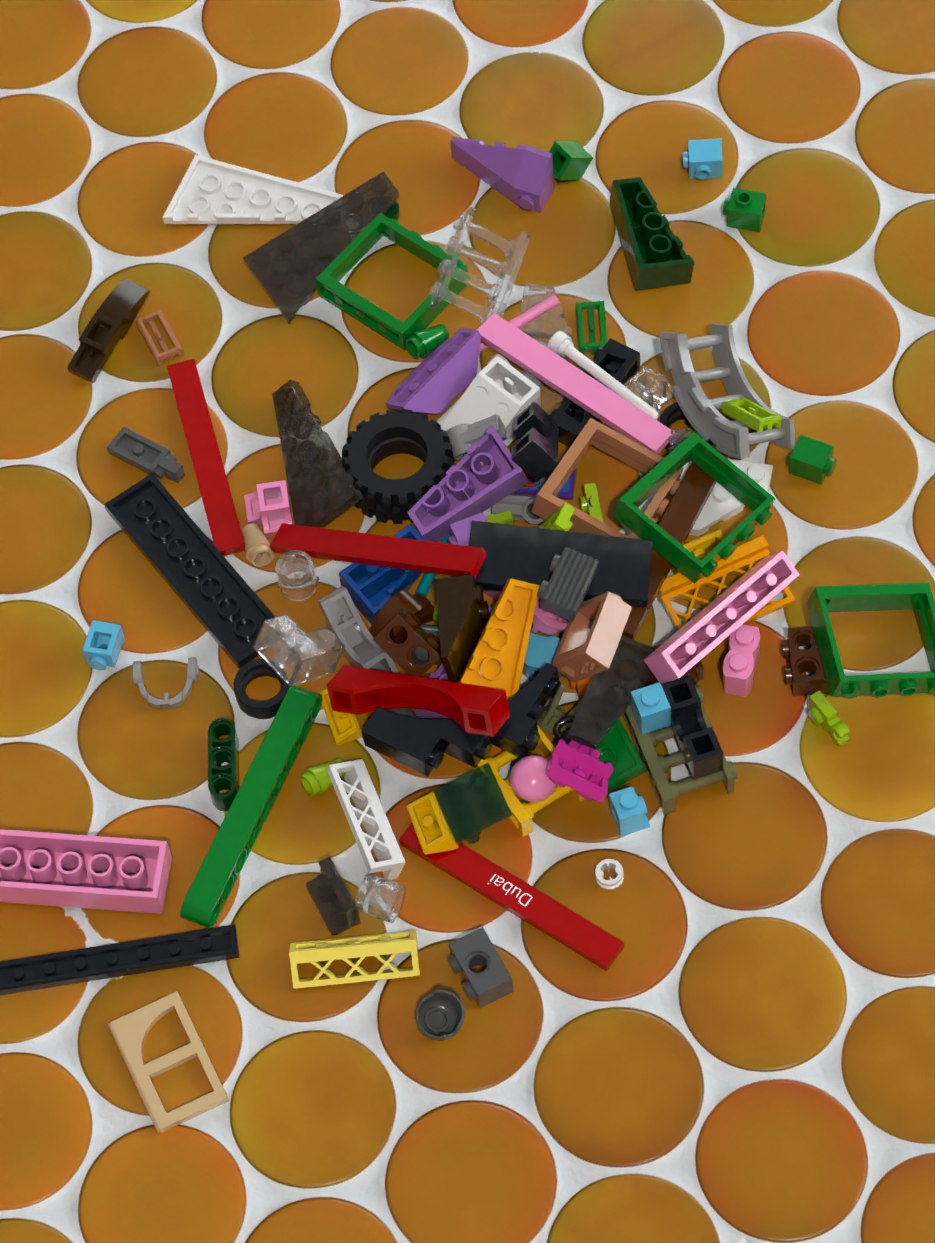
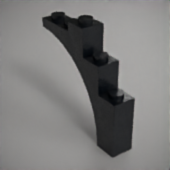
(423, 742)

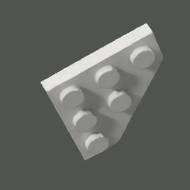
(721, 503)

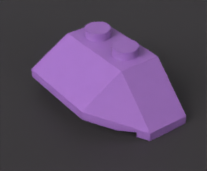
(440, 375)

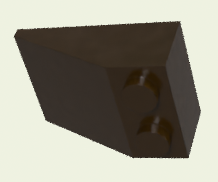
(461, 621)

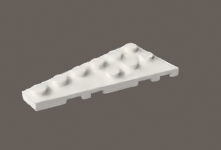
(236, 195)

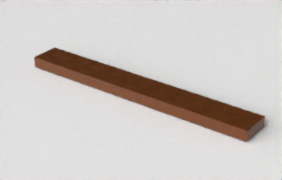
(677, 522)

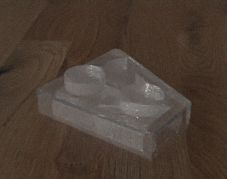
(549, 322)

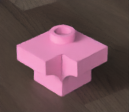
(269, 506)

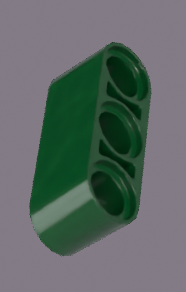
(219, 752)

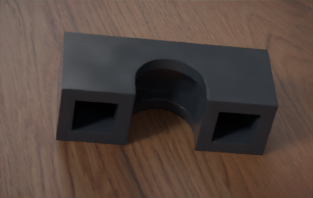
(537, 443)
(694, 737)

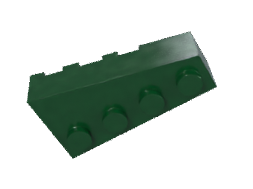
(648, 243)

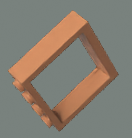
(618, 447)

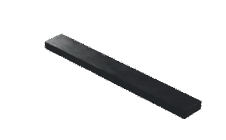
(118, 959)

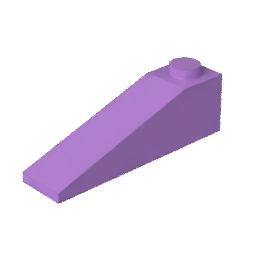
(517, 173)

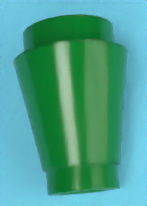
(425, 341)

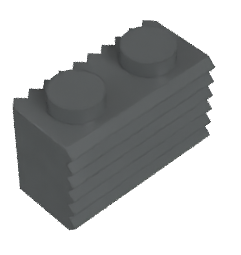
(568, 583)

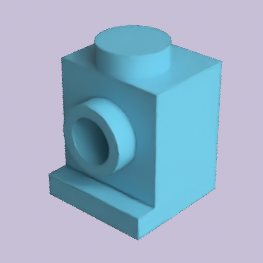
(103, 644)
(628, 811)

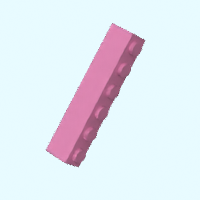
(721, 617)

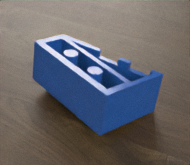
(374, 585)

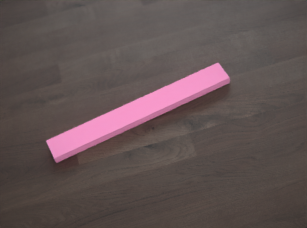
(574, 384)

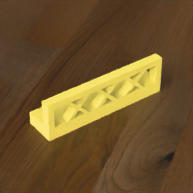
(354, 947)

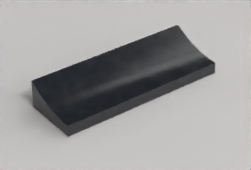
(528, 553)

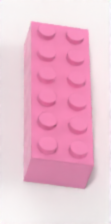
(84, 871)

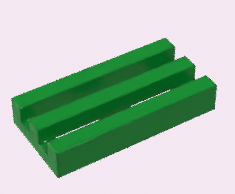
(592, 346)

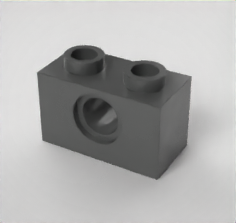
(478, 950)

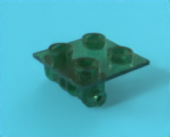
(472, 803)

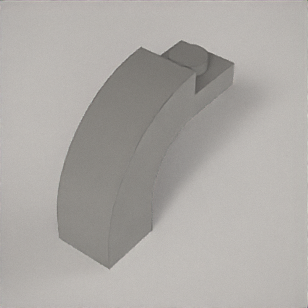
(351, 631)

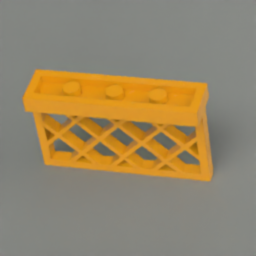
(744, 556)

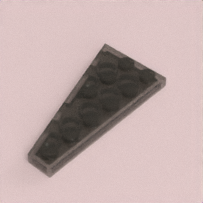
(295, 258)
(313, 467)

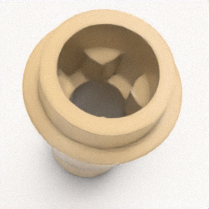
(257, 546)

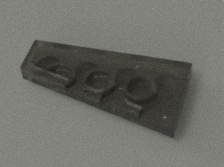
(610, 693)

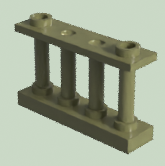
(657, 766)

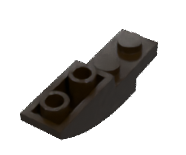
(105, 328)

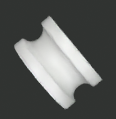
(609, 864)

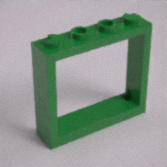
(363, 310)
(723, 472)
(873, 598)

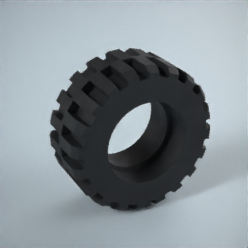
(388, 436)

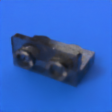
(333, 899)

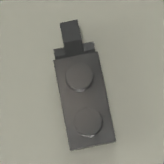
(145, 455)

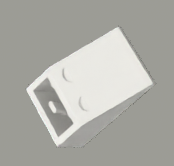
(494, 391)

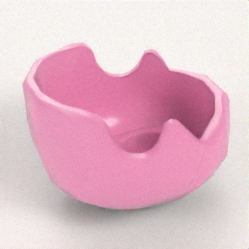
(530, 779)

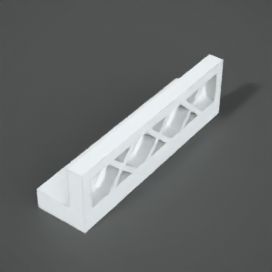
(371, 814)

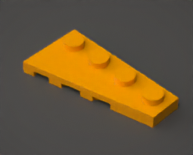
(504, 641)

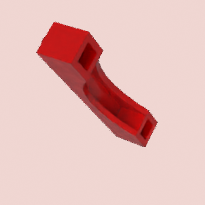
(471, 706)

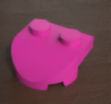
(579, 769)

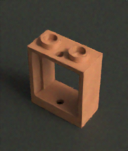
(592, 637)

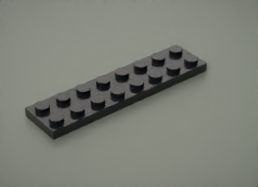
(191, 567)

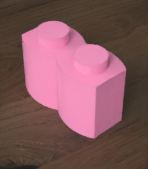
(741, 660)

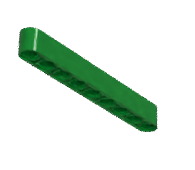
(251, 807)

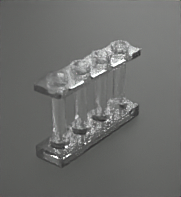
(504, 270)

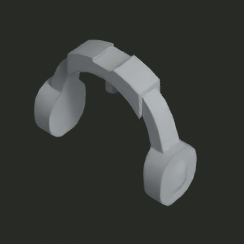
(176, 701)

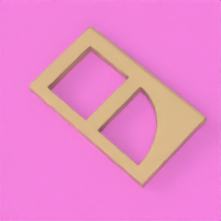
(130, 1036)

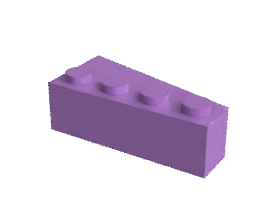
(469, 487)

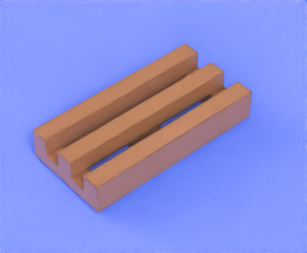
(167, 353)

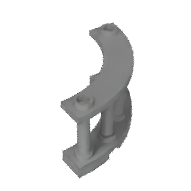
(702, 413)

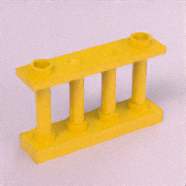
(524, 812)

